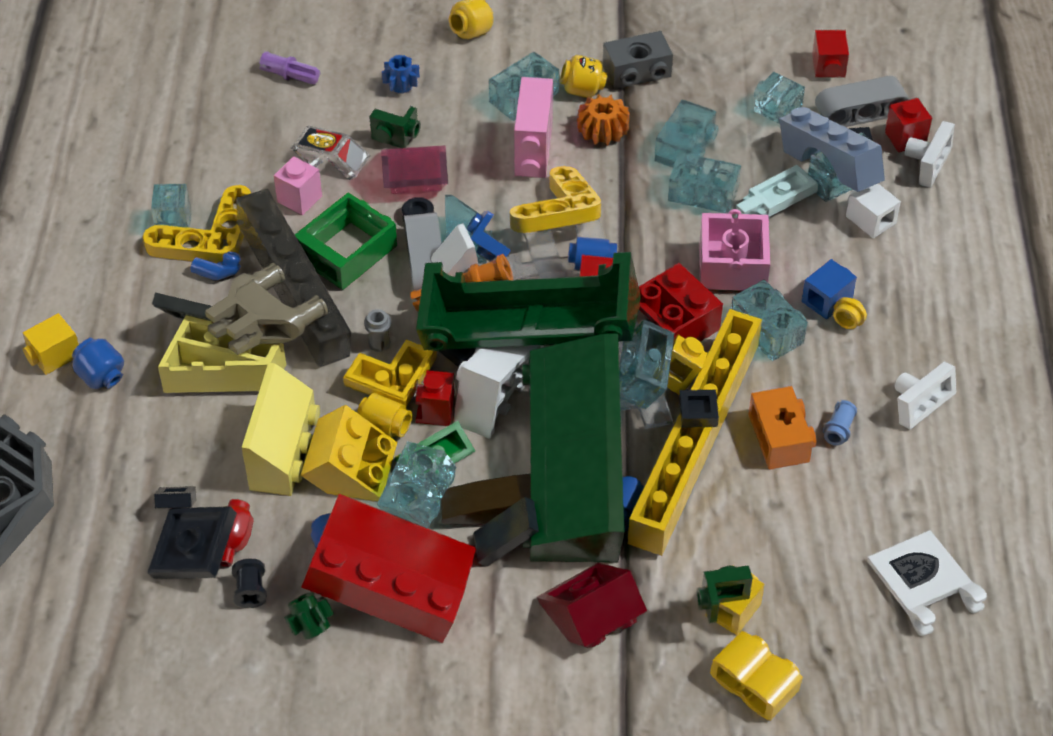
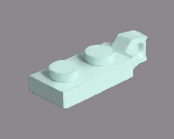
(778, 192)

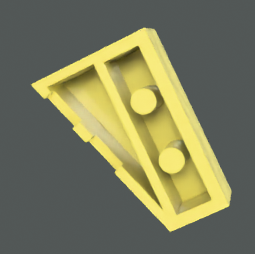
(206, 364)

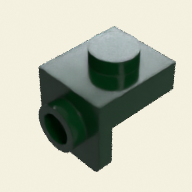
(393, 128)
(722, 586)

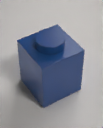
(827, 286)

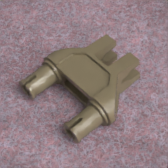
(258, 317)

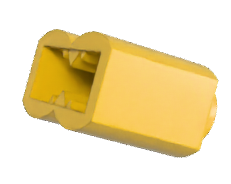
(756, 675)

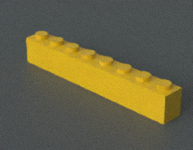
(689, 447)

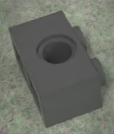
(637, 59)

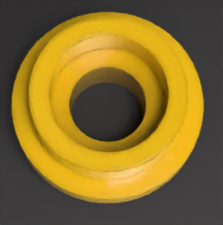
(849, 313)

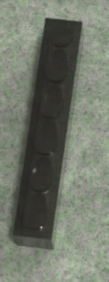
(276, 243)

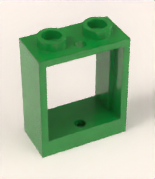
(328, 262)

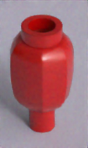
(240, 531)

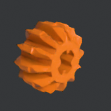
(603, 119)

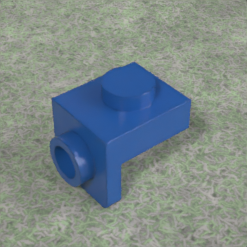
(487, 246)

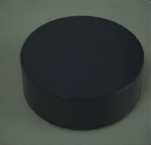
(417, 206)

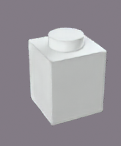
(873, 209)

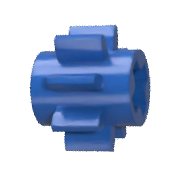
(400, 74)

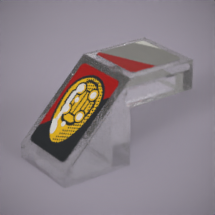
(339, 149)

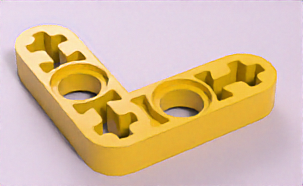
(574, 204)
(209, 240)

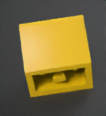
(349, 456)

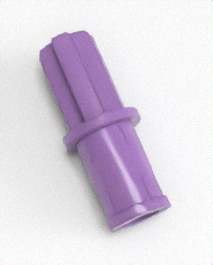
(289, 68)

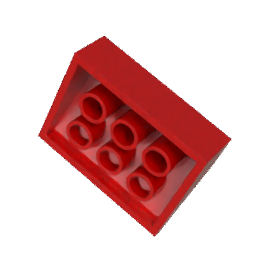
(390, 568)

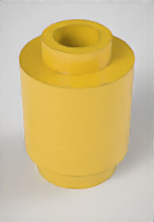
(386, 414)

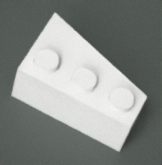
(487, 384)

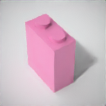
(533, 127)

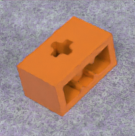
(781, 427)

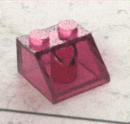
(414, 167)

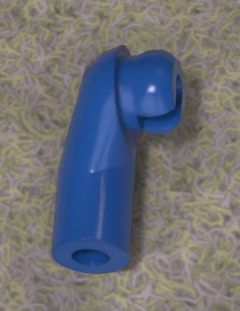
(217, 271)

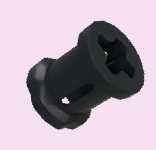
(249, 584)

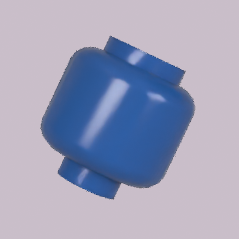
(97, 363)

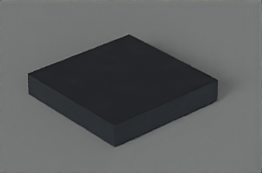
(192, 542)

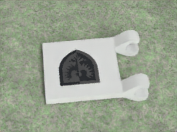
(922, 574)

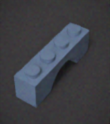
(853, 156)

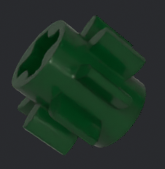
(309, 615)

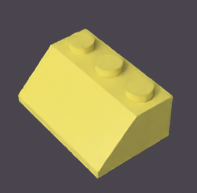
(279, 432)

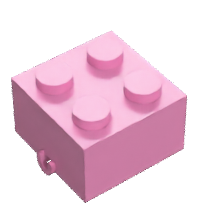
(733, 250)

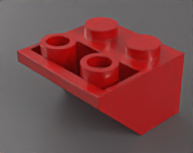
(681, 304)

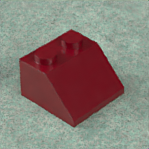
(594, 604)

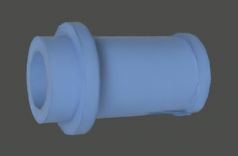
(837, 429)

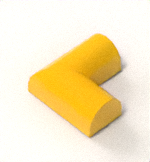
(393, 380)

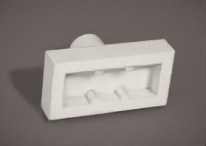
(931, 154)
(925, 395)

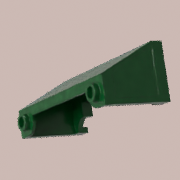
(527, 310)
(576, 451)

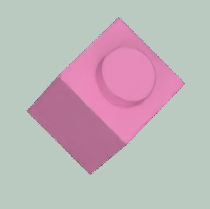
(298, 185)

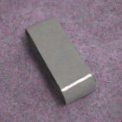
(860, 101)
(422, 241)

